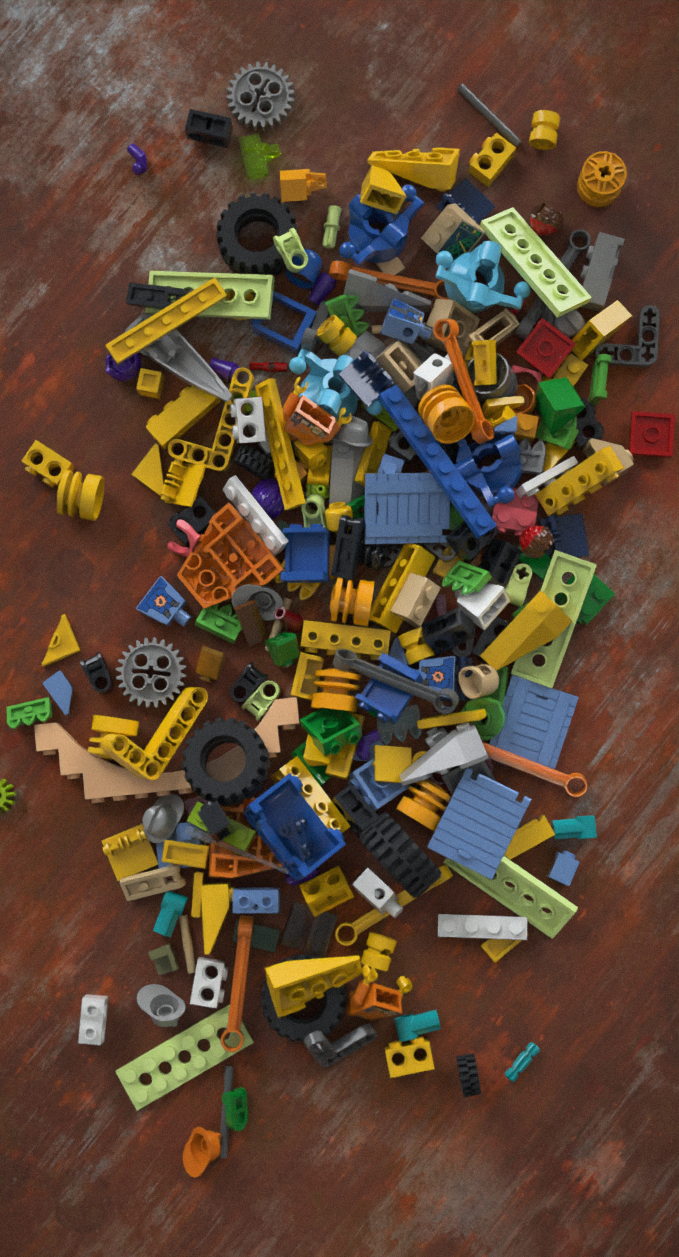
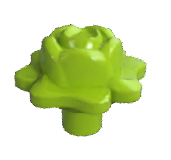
(321, 490)

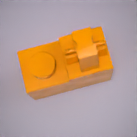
(300, 183)

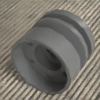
(506, 381)

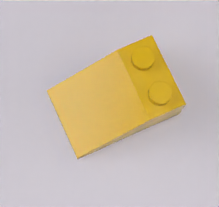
(215, 907)

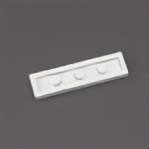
(255, 515)
(482, 927)

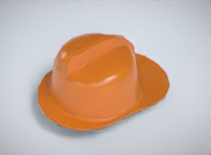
(200, 1150)

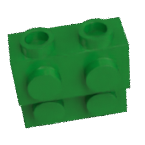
(595, 599)
(332, 729)

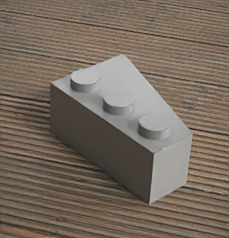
(600, 269)

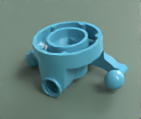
(476, 296)
(325, 385)

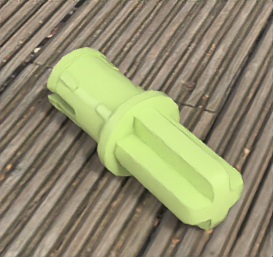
(331, 226)

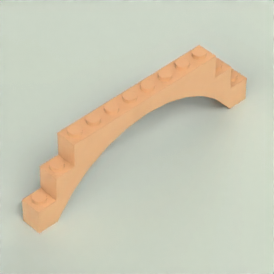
(109, 780)

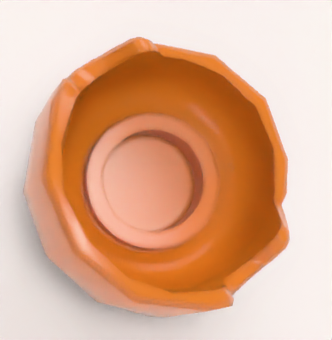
(529, 398)

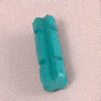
(522, 1061)

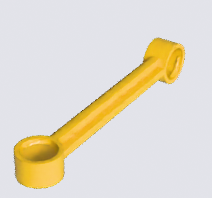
(375, 916)

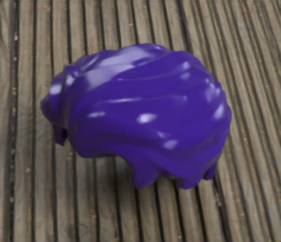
(125, 370)
(269, 497)

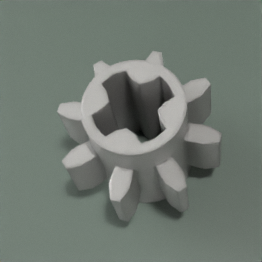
(435, 736)

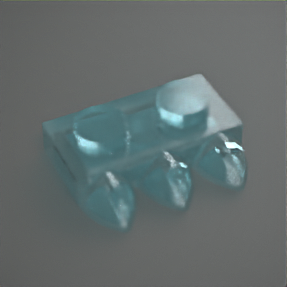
(406, 721)

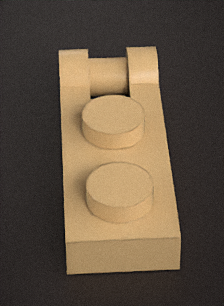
(152, 882)

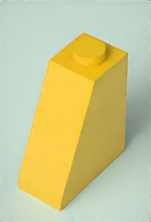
(382, 191)
(600, 329)

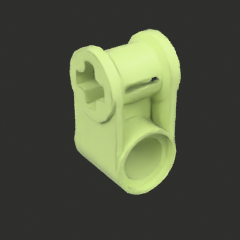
(290, 249)
(314, 516)
(517, 588)
(260, 700)

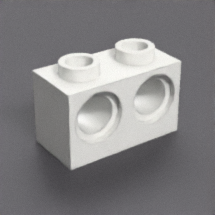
(255, 420)
(204, 981)
(93, 1019)

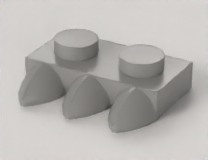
(532, 460)

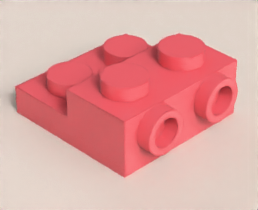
(515, 515)

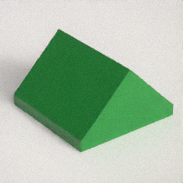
(557, 403)

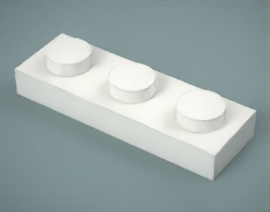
(531, 487)

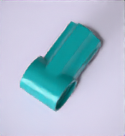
(579, 827)
(172, 907)
(411, 1026)

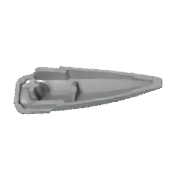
(184, 362)

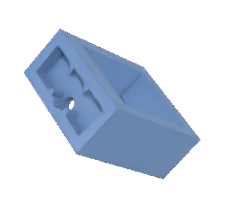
(265, 897)

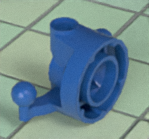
(370, 244)
(496, 480)

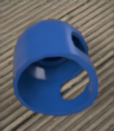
(310, 271)

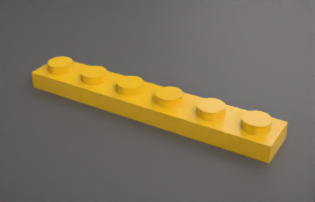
(166, 321)
(280, 445)

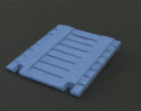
(409, 509)
(535, 721)
(479, 821)

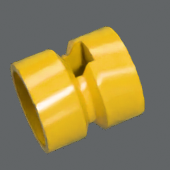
(544, 133)
(338, 337)
(415, 646)
(378, 951)

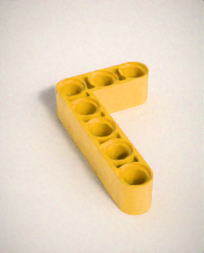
(223, 429)
(161, 738)

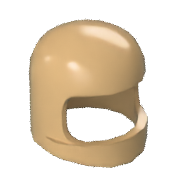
(481, 682)

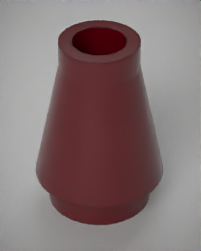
(289, 620)

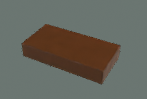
(251, 622)

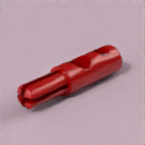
(279, 366)

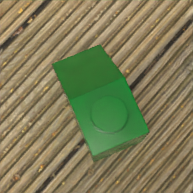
(283, 648)

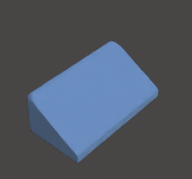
(506, 428)

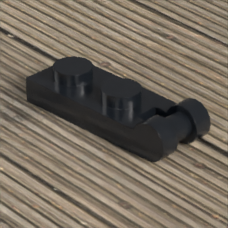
(152, 295)
(347, 547)

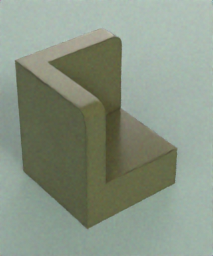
(164, 959)

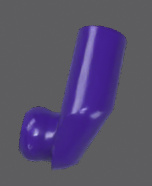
(141, 162)
(364, 743)

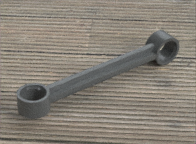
(531, 318)
(347, 661)

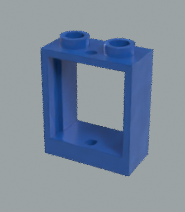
(291, 345)

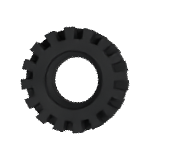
(253, 462)
(468, 1075)

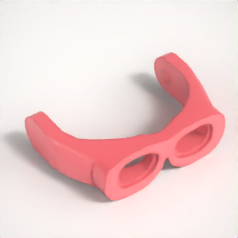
(536, 375)
(193, 538)

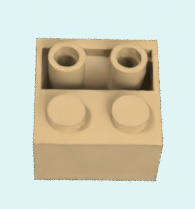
(399, 363)

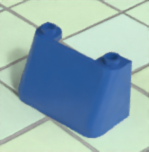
(276, 808)

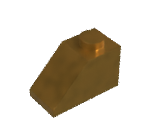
(210, 664)

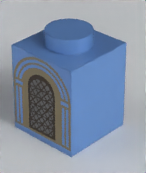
(563, 867)

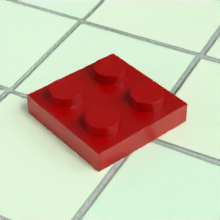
(545, 348)
(651, 434)

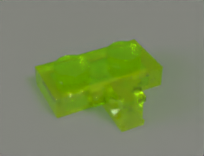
(257, 155)

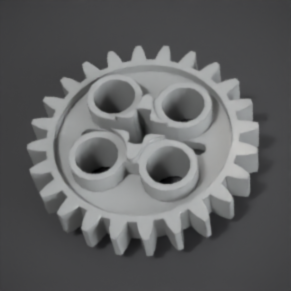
(243, 89)
(154, 653)

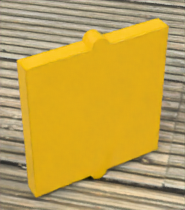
(390, 763)

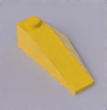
(429, 169)
(529, 630)
(302, 980)

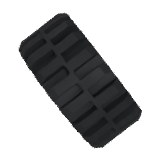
(242, 213)
(206, 741)
(400, 855)
(296, 1028)

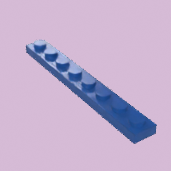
(437, 461)

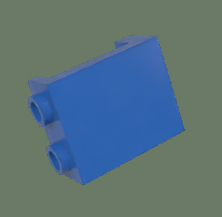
(306, 554)
(386, 699)

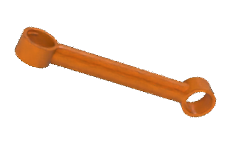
(340, 270)
(482, 429)
(535, 768)
(239, 981)

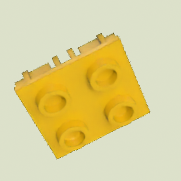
(184, 484)
(129, 852)

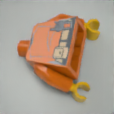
(308, 421)
(375, 1000)

